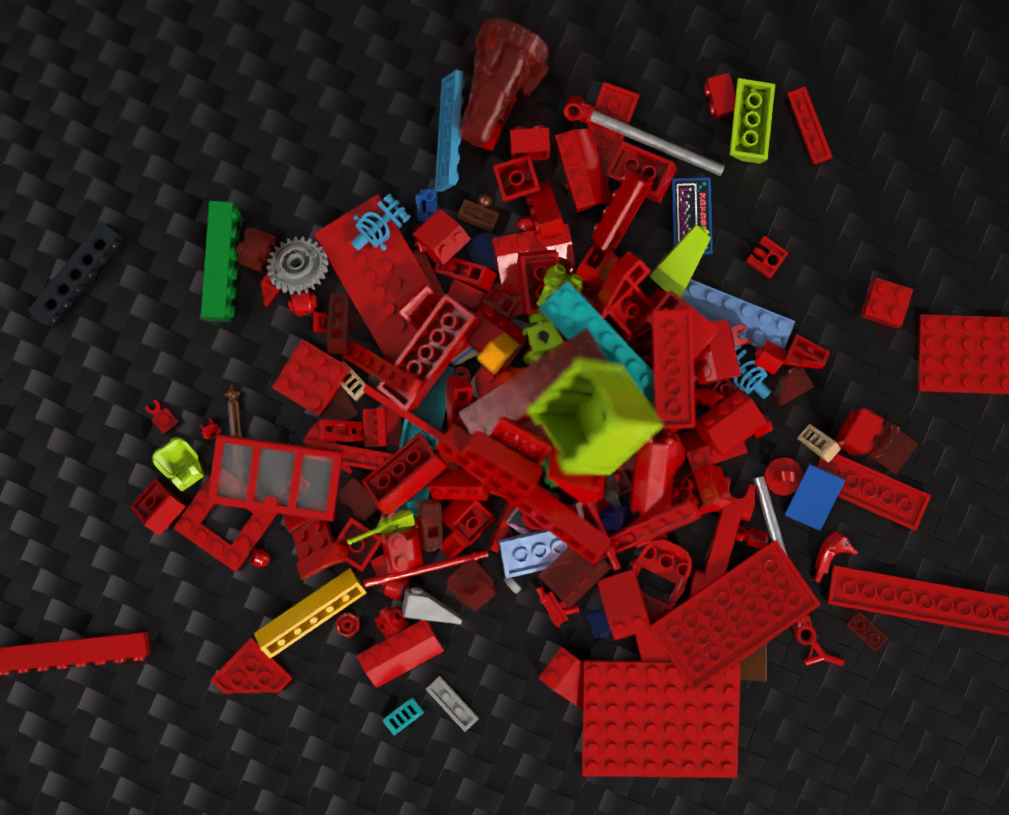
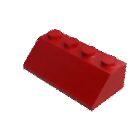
(583, 169)
(621, 210)
(394, 488)
(400, 653)

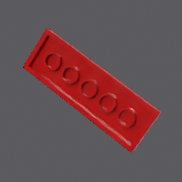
(616, 104)
(673, 368)
(878, 492)

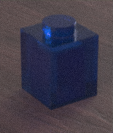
(616, 518)
(599, 624)

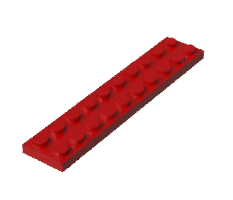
(919, 600)

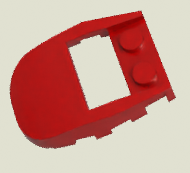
(670, 563)

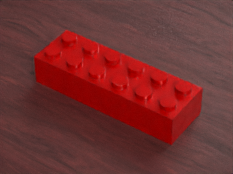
(433, 349)

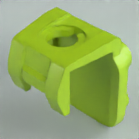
(555, 279)
(538, 347)
(178, 462)

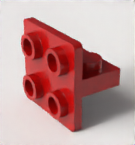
(381, 427)

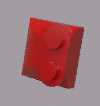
(402, 550)

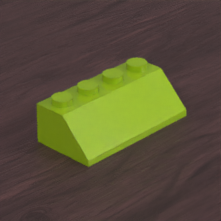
(752, 120)

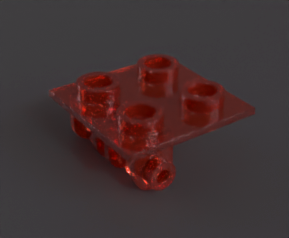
(892, 447)

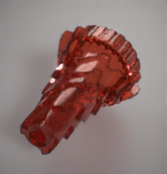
(504, 63)

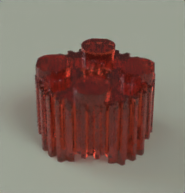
(255, 249)

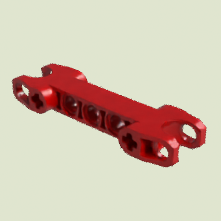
(723, 539)

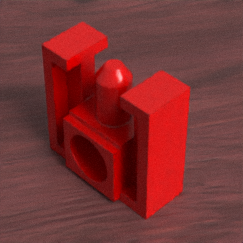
(774, 251)

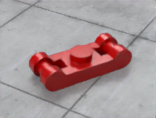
(340, 431)

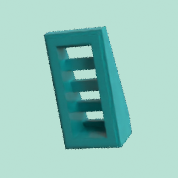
(415, 705)

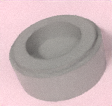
(512, 584)

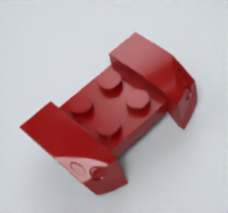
(314, 544)

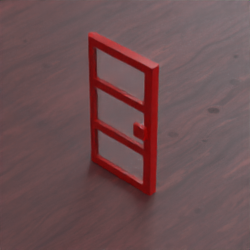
(275, 477)

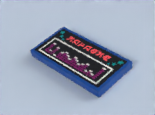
(691, 207)

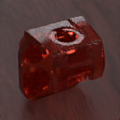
(471, 585)

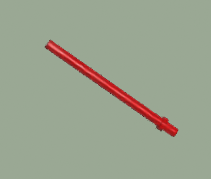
(474, 556)

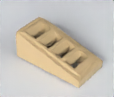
(358, 393)
(827, 451)

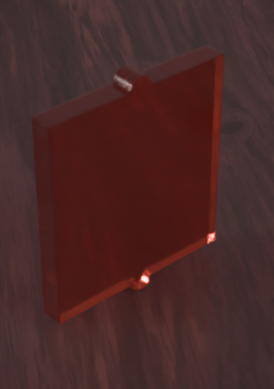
(340, 407)

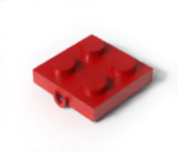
(419, 306)

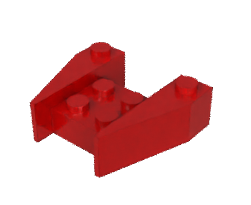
(625, 301)

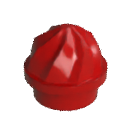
(260, 558)

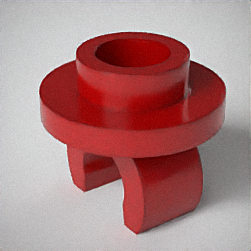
(211, 430)

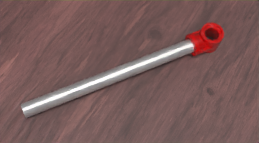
(587, 113)
(775, 534)

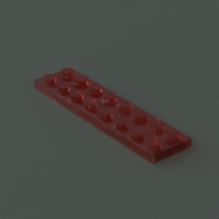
(530, 384)

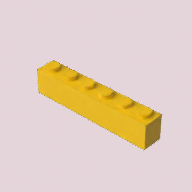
(309, 613)

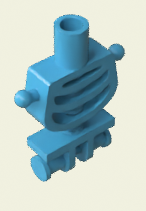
(364, 237)
(757, 385)

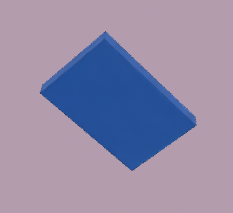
(814, 496)

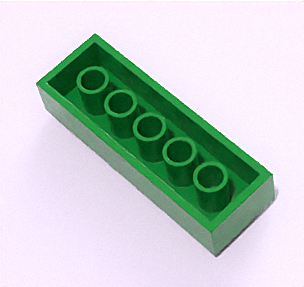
(220, 261)

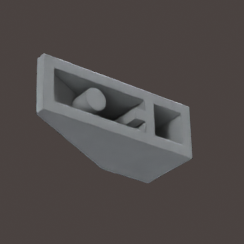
(423, 606)

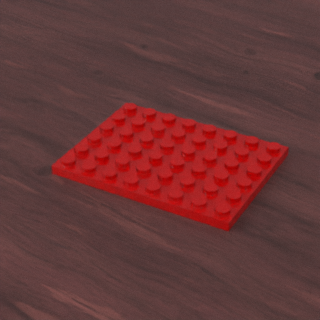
(651, 724)

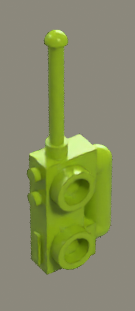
(396, 523)

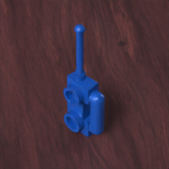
(430, 197)

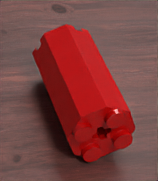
(654, 474)

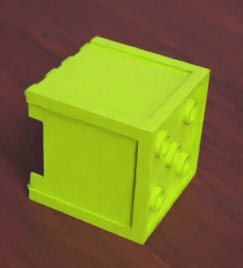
(595, 416)

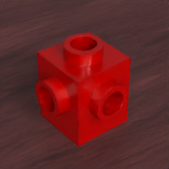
(391, 621)

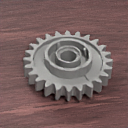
(283, 262)

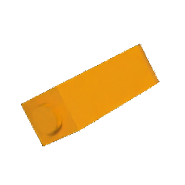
(498, 352)

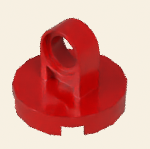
(783, 476)

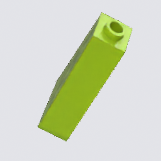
(680, 263)

